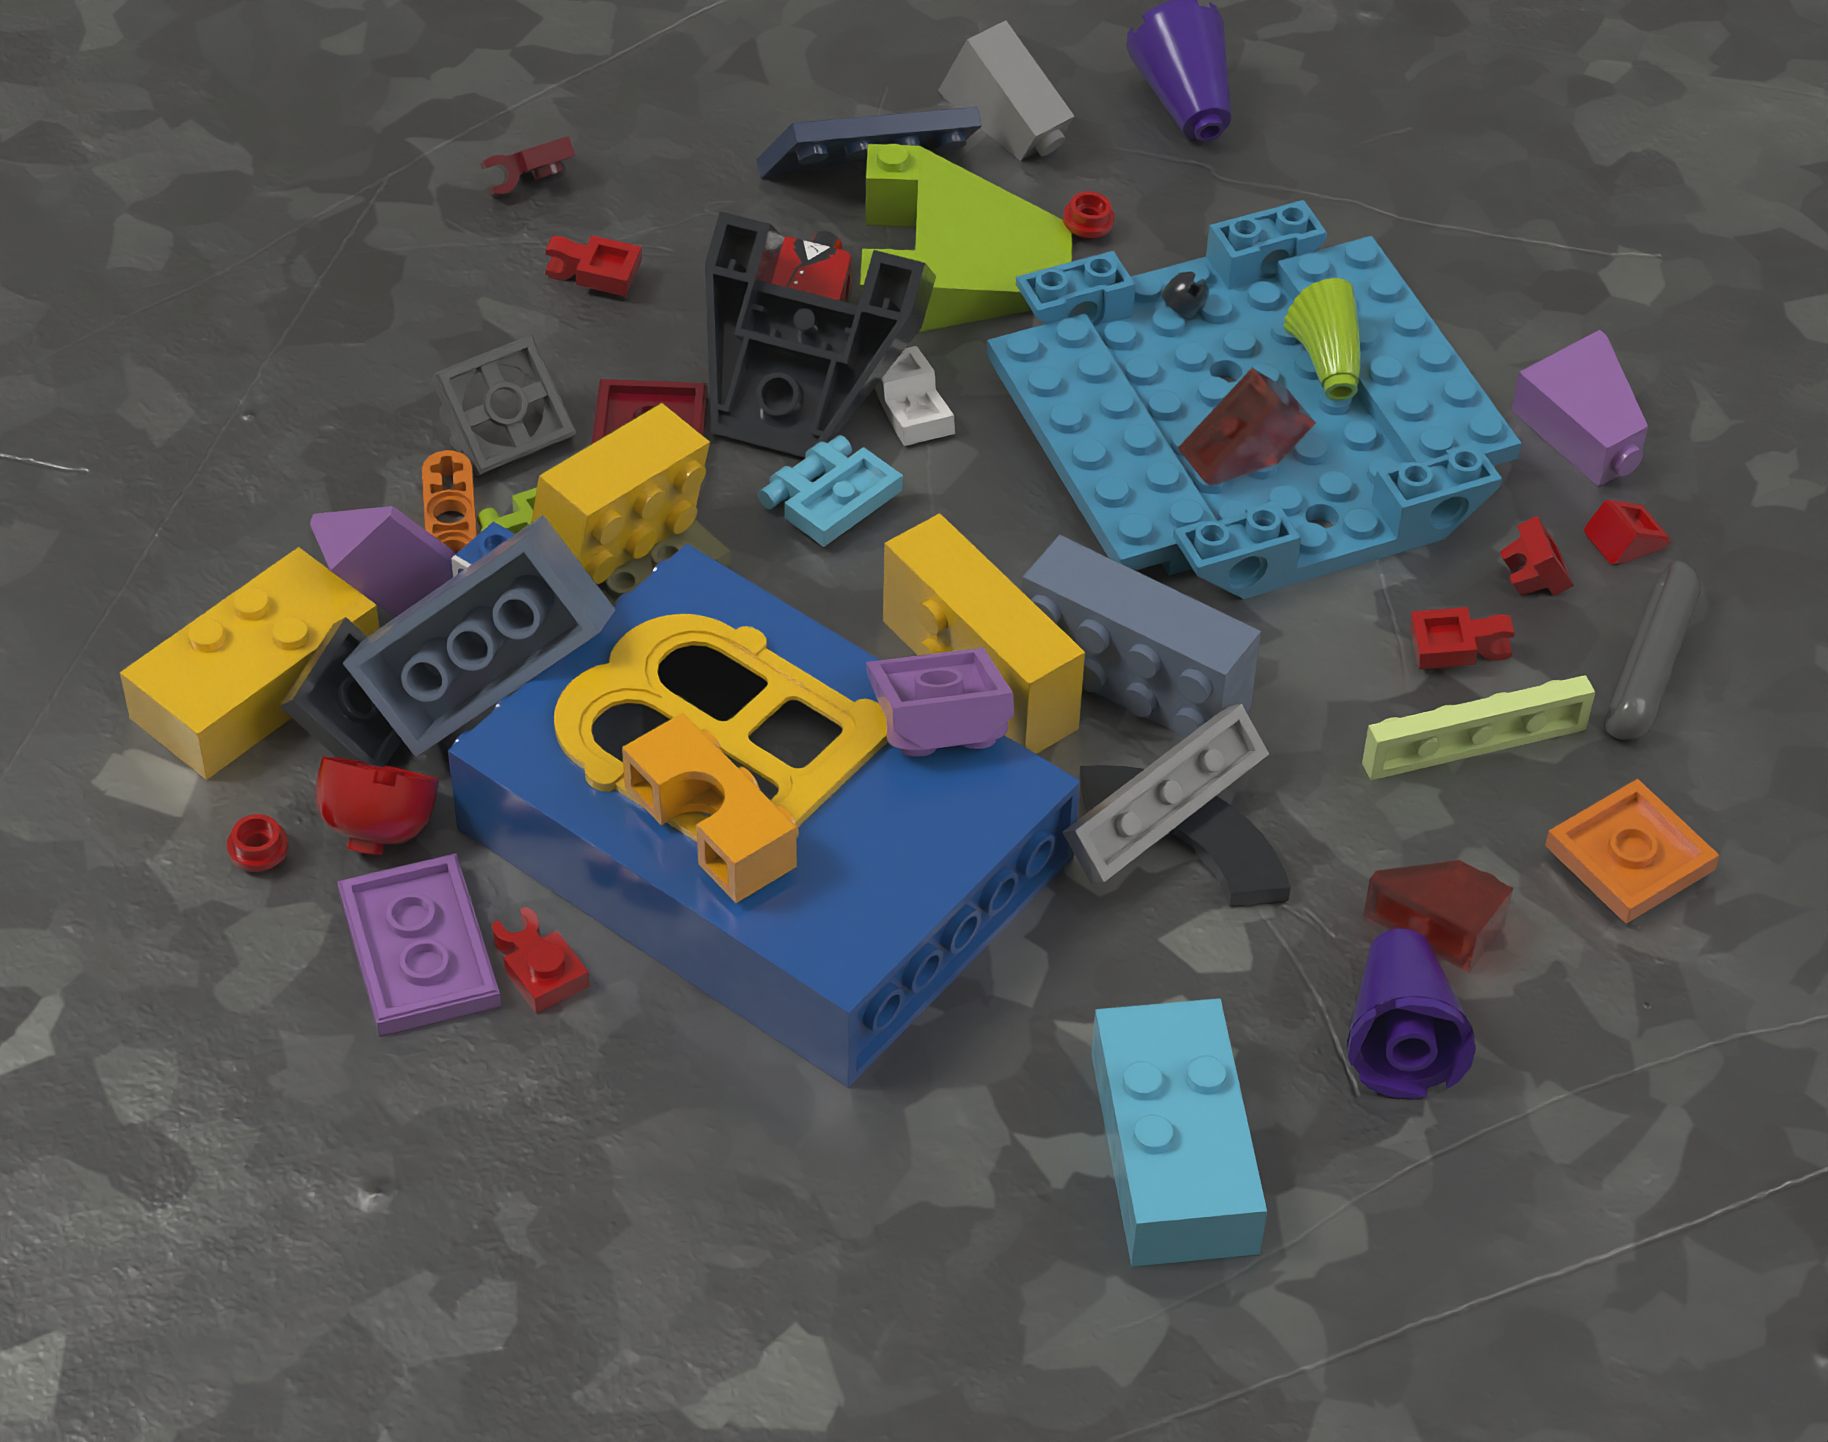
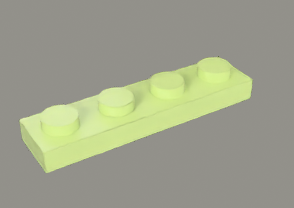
(1477, 727)

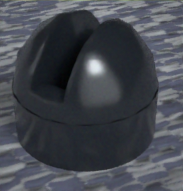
(1185, 295)

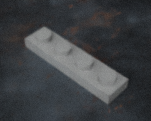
(1165, 793)

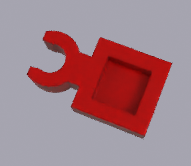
(540, 967)

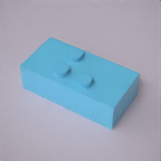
(1177, 1133)

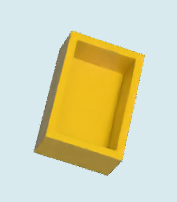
(625, 491)

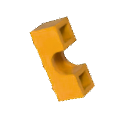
(685, 771)

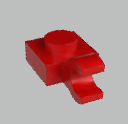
(598, 265)
(1453, 639)

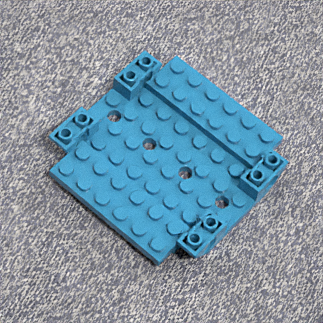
(1128, 379)

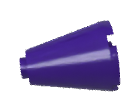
(1186, 65)
(1408, 1020)

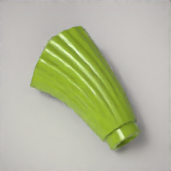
(1328, 327)

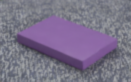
(418, 944)

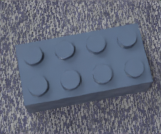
(480, 636)
(1143, 639)

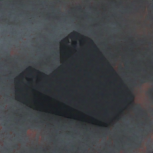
(792, 361)

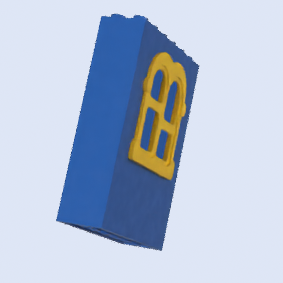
(897, 853)

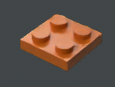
(1631, 850)

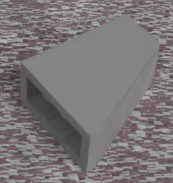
(1010, 91)

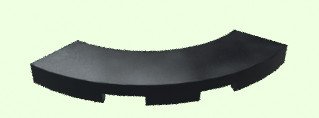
(1217, 832)

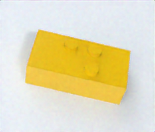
(952, 598)
(226, 673)

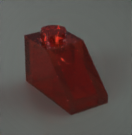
(1246, 430)
(1444, 902)

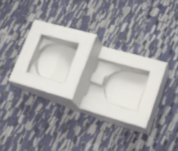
(912, 400)

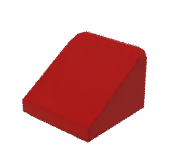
(1625, 531)

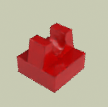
(1541, 558)

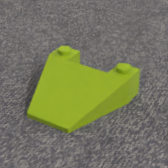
(965, 233)

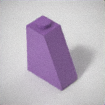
(1584, 408)

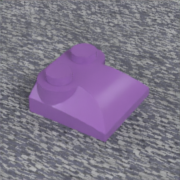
(942, 700)

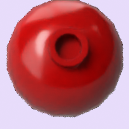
(373, 802)

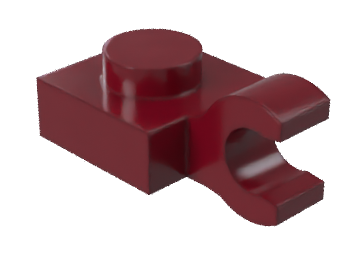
(541, 160)

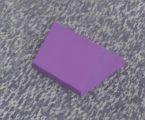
(383, 555)

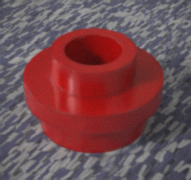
(1089, 215)
(253, 832)

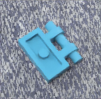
(840, 497)

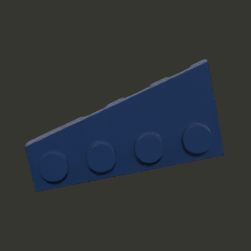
(846, 140)

